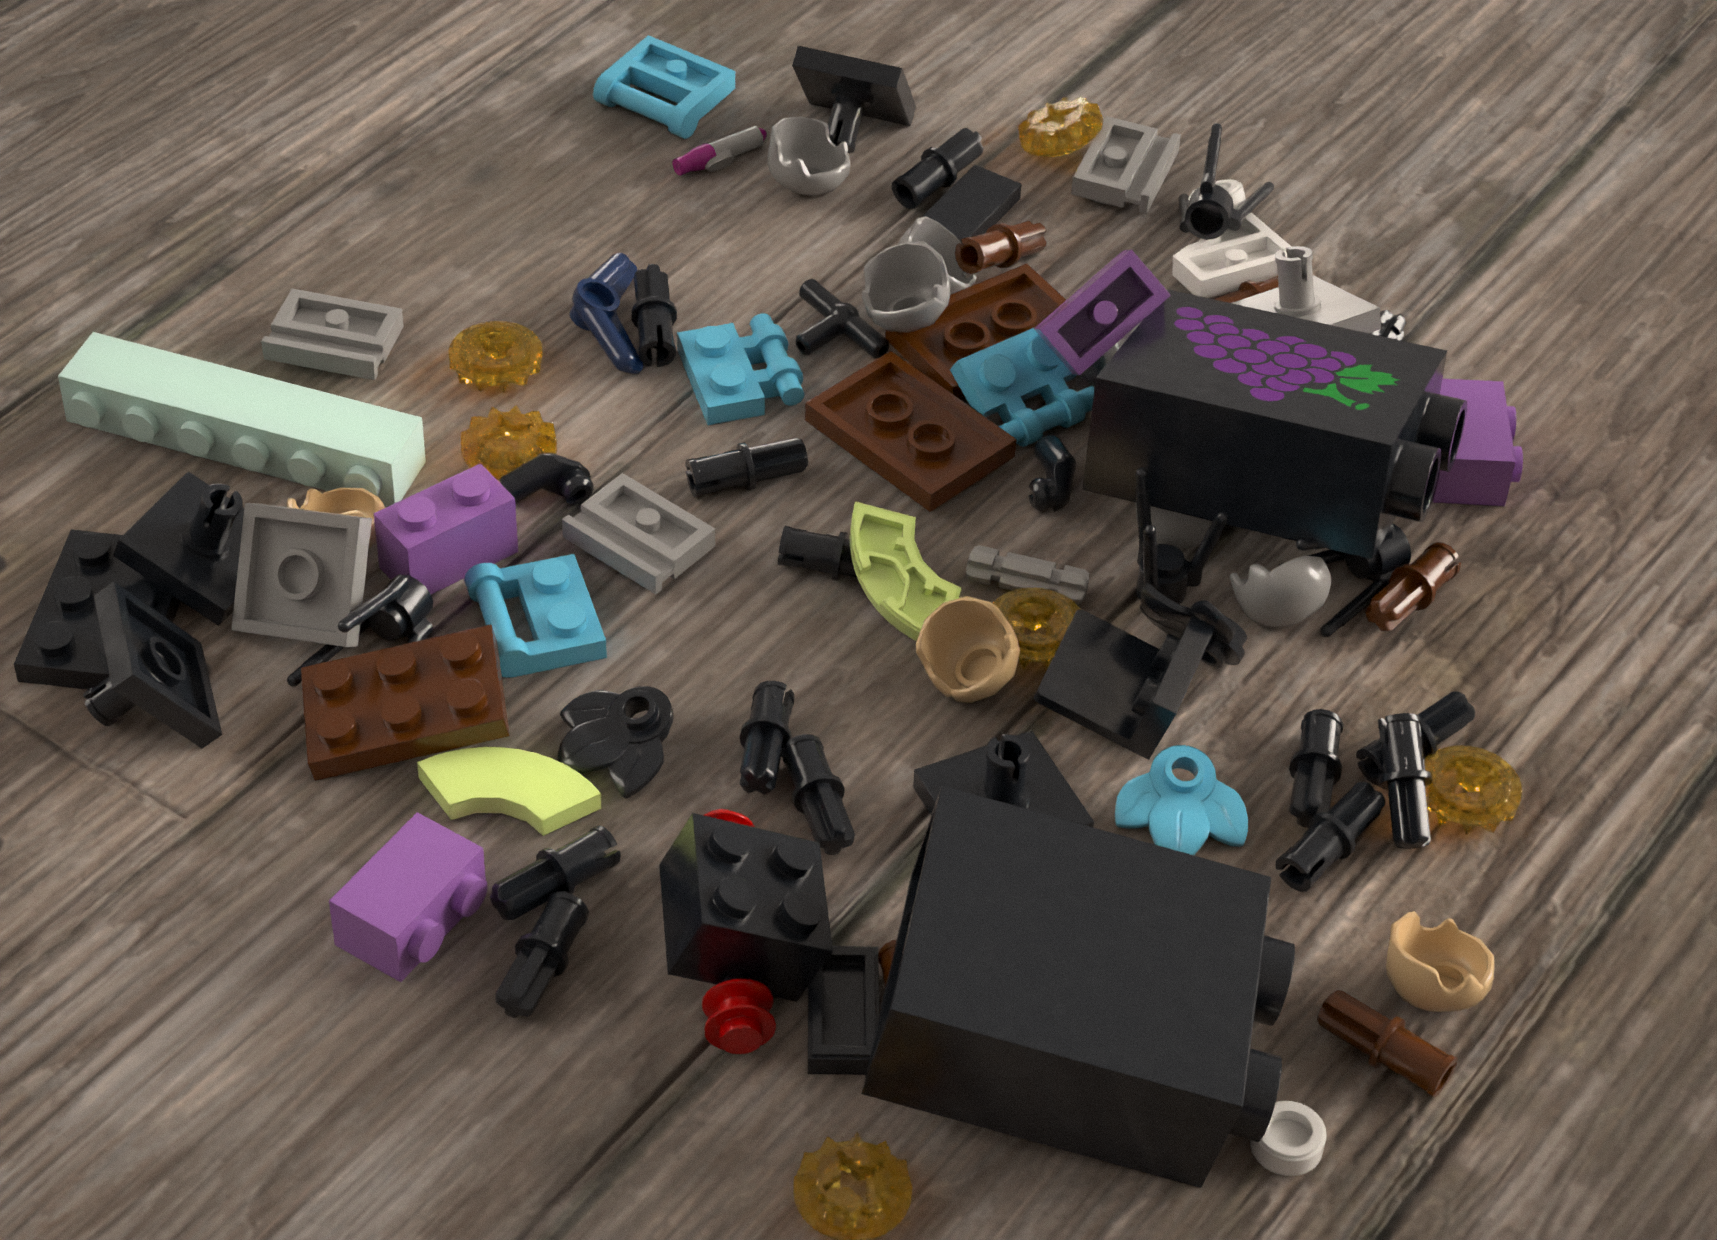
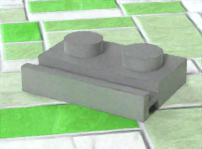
(1125, 164)
(333, 334)
(639, 533)

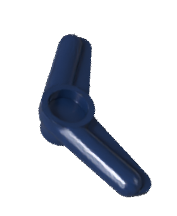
(596, 306)

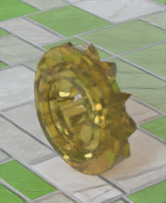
(1060, 127)
(498, 340)
(483, 445)
(1033, 610)
(1475, 771)
(842, 1212)

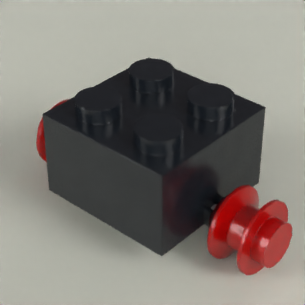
(744, 916)

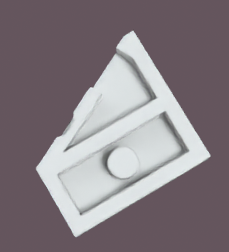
(1221, 264)

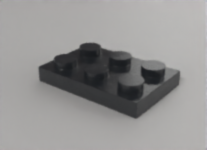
(65, 633)

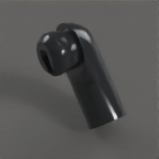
(1060, 469)
(551, 474)

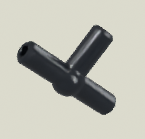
(839, 319)

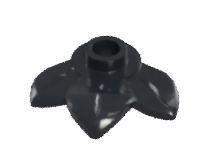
(1227, 638)
(610, 738)

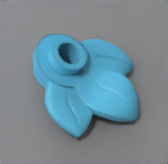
(1182, 811)

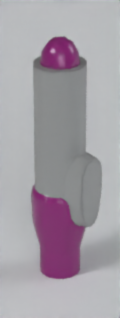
(719, 153)

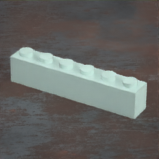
(242, 418)

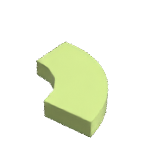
(893, 568)
(511, 784)

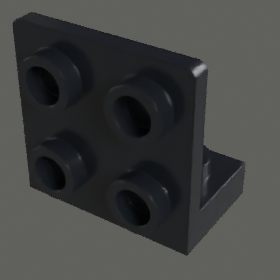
(1120, 681)

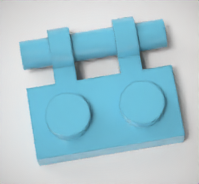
(722, 371)
(1015, 371)

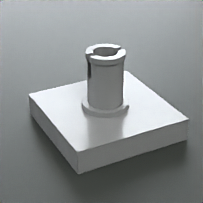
(1311, 298)
(300, 573)

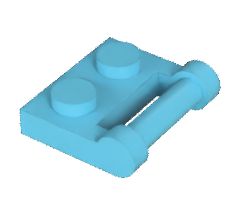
(670, 73)
(555, 608)

